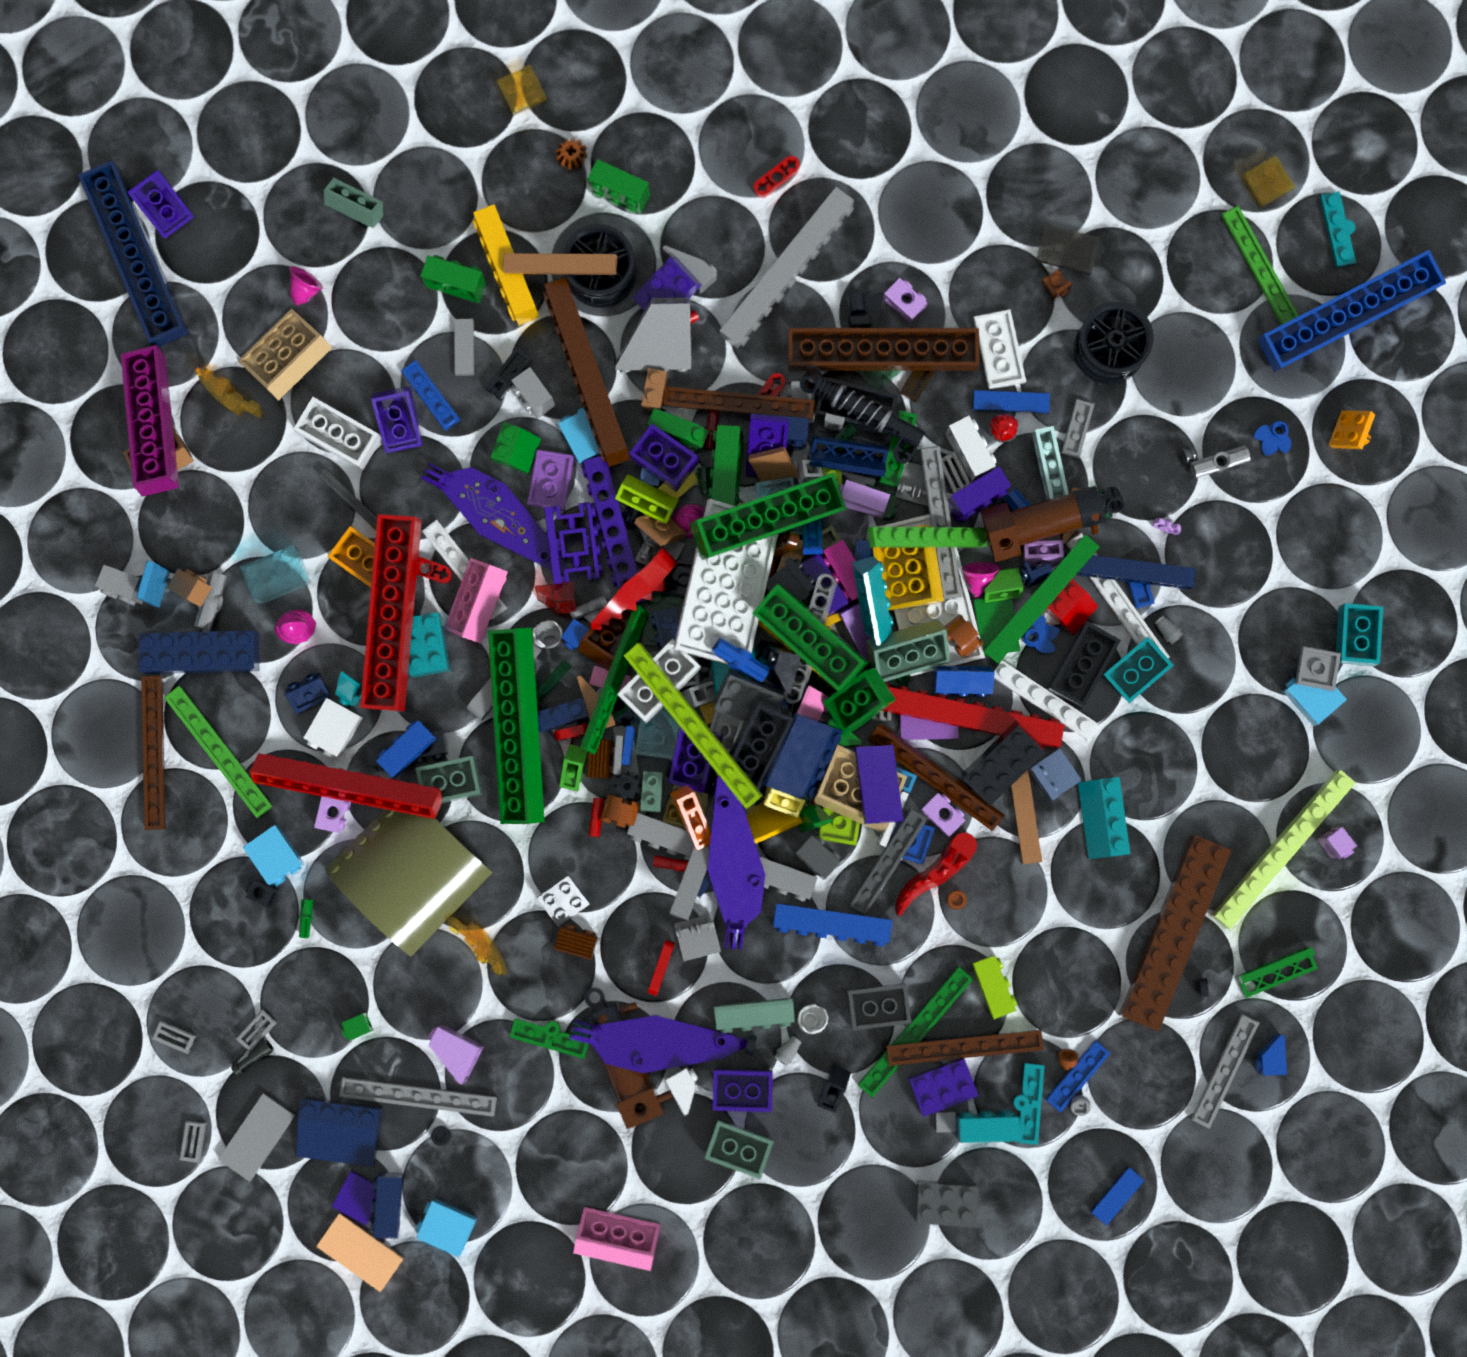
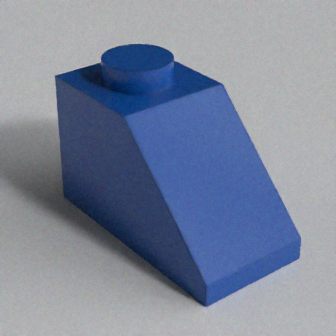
(1272, 1057)

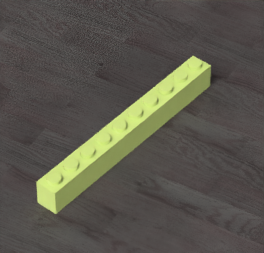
(1282, 849)

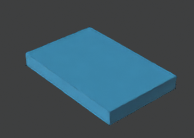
(153, 584)

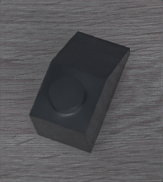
(834, 1088)

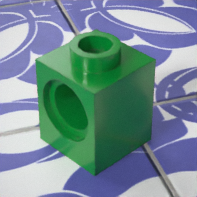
(356, 1026)

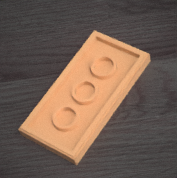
(360, 1252)

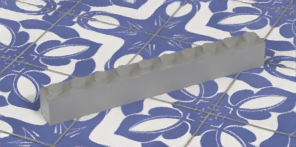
(786, 268)
(679, 841)

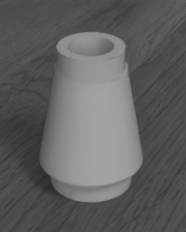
(1169, 630)
(787, 1051)

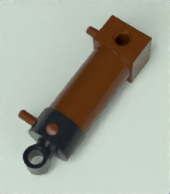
(1077, 510)
(628, 1085)

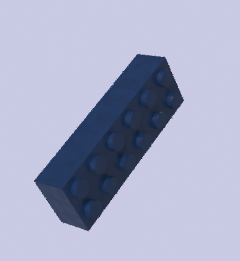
(198, 652)

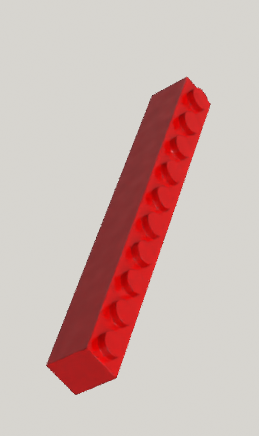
(972, 717)
(346, 785)

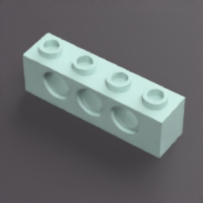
(1049, 462)

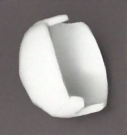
(812, 1019)

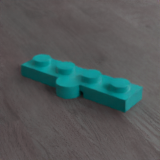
(1338, 229)
(1030, 1103)

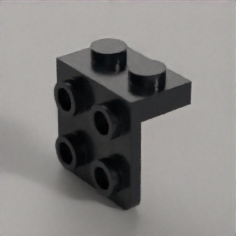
(793, 579)

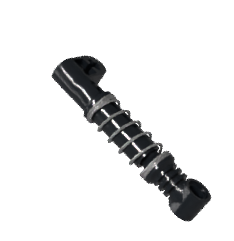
(883, 420)

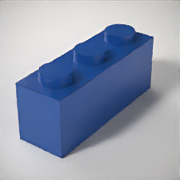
(963, 680)
(405, 748)

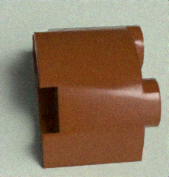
(963, 635)
(620, 811)

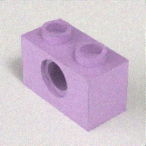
(910, 310)
(1043, 552)
(325, 821)
(949, 825)
(1337, 843)

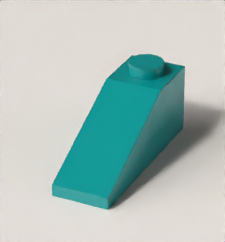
(348, 690)

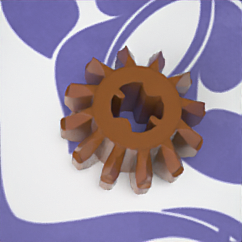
(571, 146)

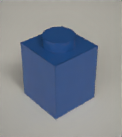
(574, 634)

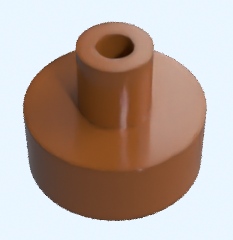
(1067, 1058)

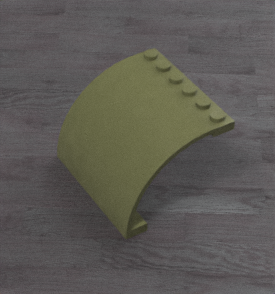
(407, 876)

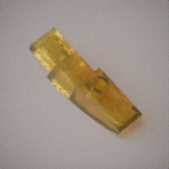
(223, 392)
(486, 948)

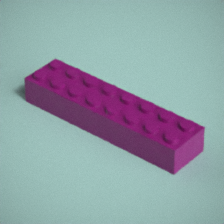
(149, 421)

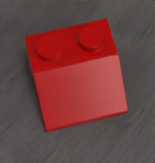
(1072, 607)

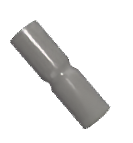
(591, 606)

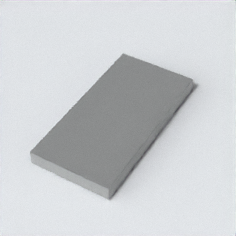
(256, 1137)

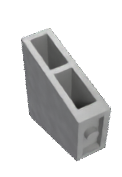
(659, 338)

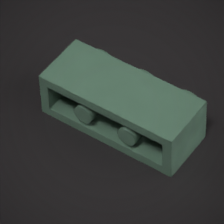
(353, 203)

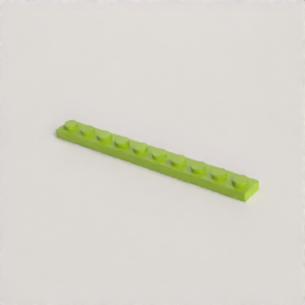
(693, 725)

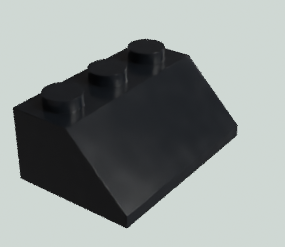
(781, 663)

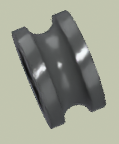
(1188, 454)

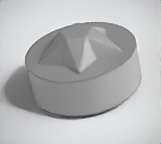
(1080, 1105)

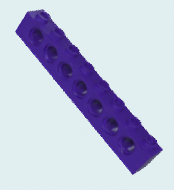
(597, 466)

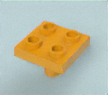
(1352, 430)

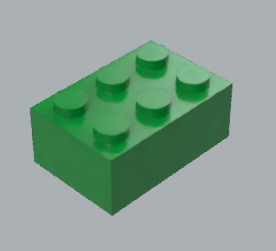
(618, 187)
(453, 278)
(859, 701)

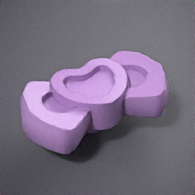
(1167, 526)

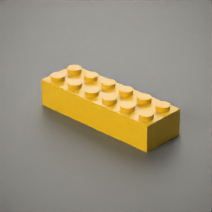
(497, 243)

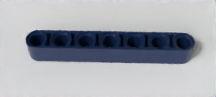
(1138, 572)

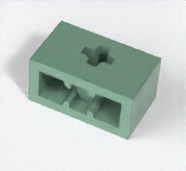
(652, 791)

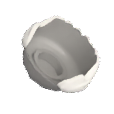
(547, 634)

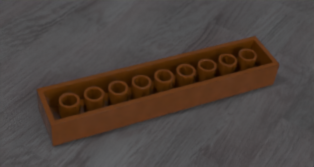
(883, 349)
(585, 372)
(1174, 932)

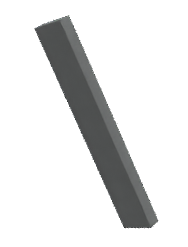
(888, 861)

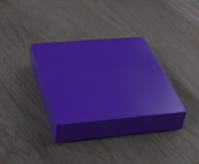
(356, 1198)

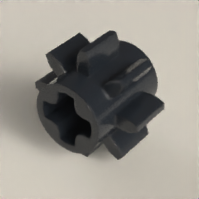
(631, 515)

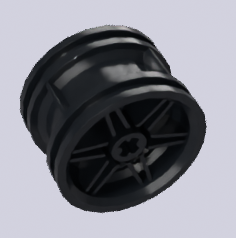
(619, 285)
(1139, 333)

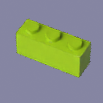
(646, 499)
(994, 986)

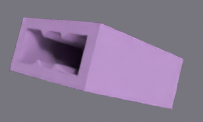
(864, 499)

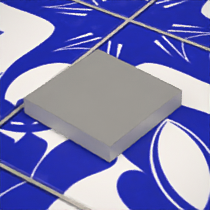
(1317, 668)

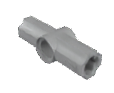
(1209, 465)
(212, 603)

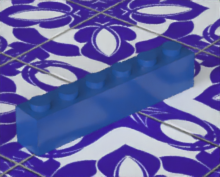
(832, 923)

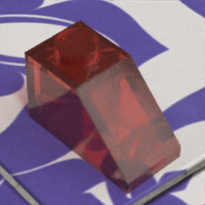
(558, 597)

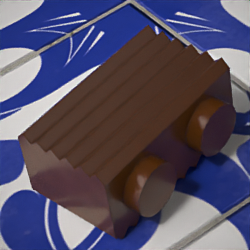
(599, 764)
(576, 942)

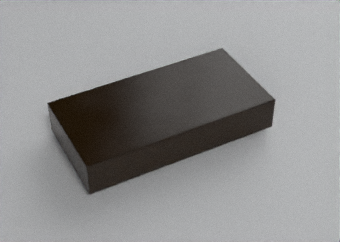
(916, 384)

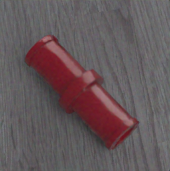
(712, 422)

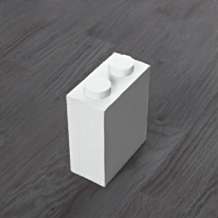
(332, 729)

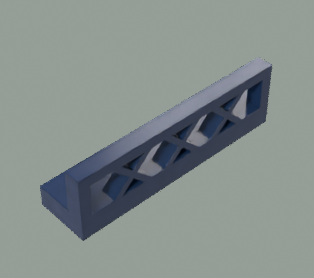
(847, 459)

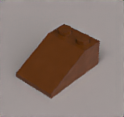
(603, 644)

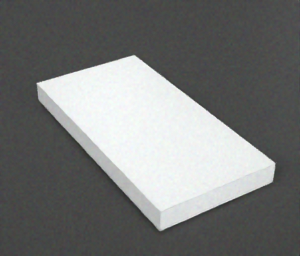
(999, 349)

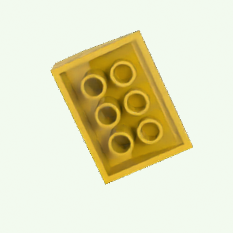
(910, 576)

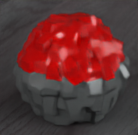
(1003, 428)

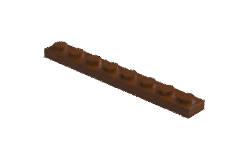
(737, 402)
(153, 753)
(938, 778)
(964, 1047)

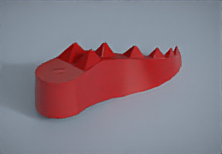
(638, 587)
(950, 862)

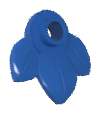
(1271, 440)
(1043, 636)

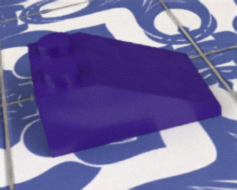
(160, 203)
(397, 419)

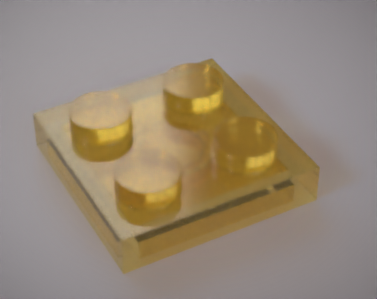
(521, 90)
(1268, 181)

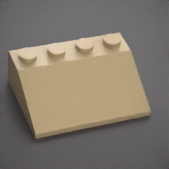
(285, 354)
(841, 790)

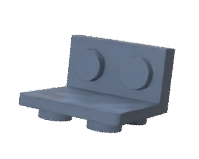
(1054, 775)

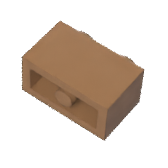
(654, 389)
(189, 586)

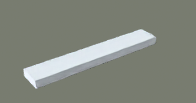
(453, 555)

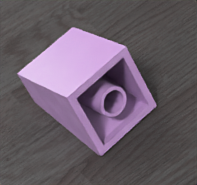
(455, 1051)

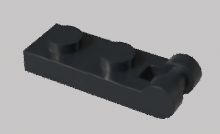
(513, 366)

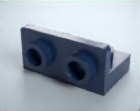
(1039, 573)
(667, 625)
(307, 692)

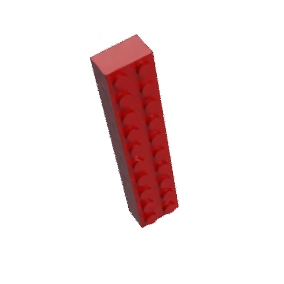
(391, 613)

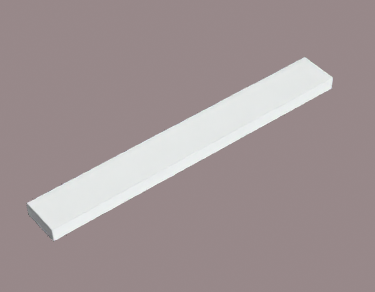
(1120, 605)

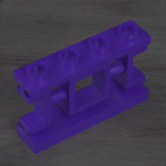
(558, 544)

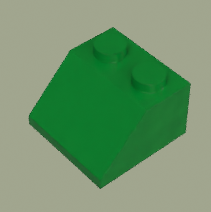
(515, 448)

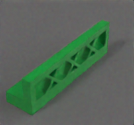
(1277, 964)

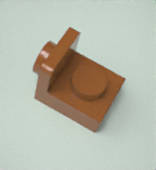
(1057, 284)

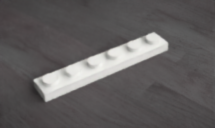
(1044, 700)

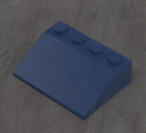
(803, 757)
(338, 1131)

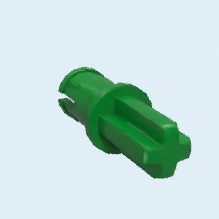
(305, 918)

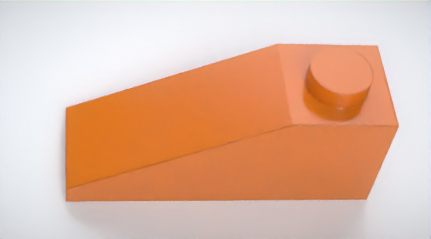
(692, 816)

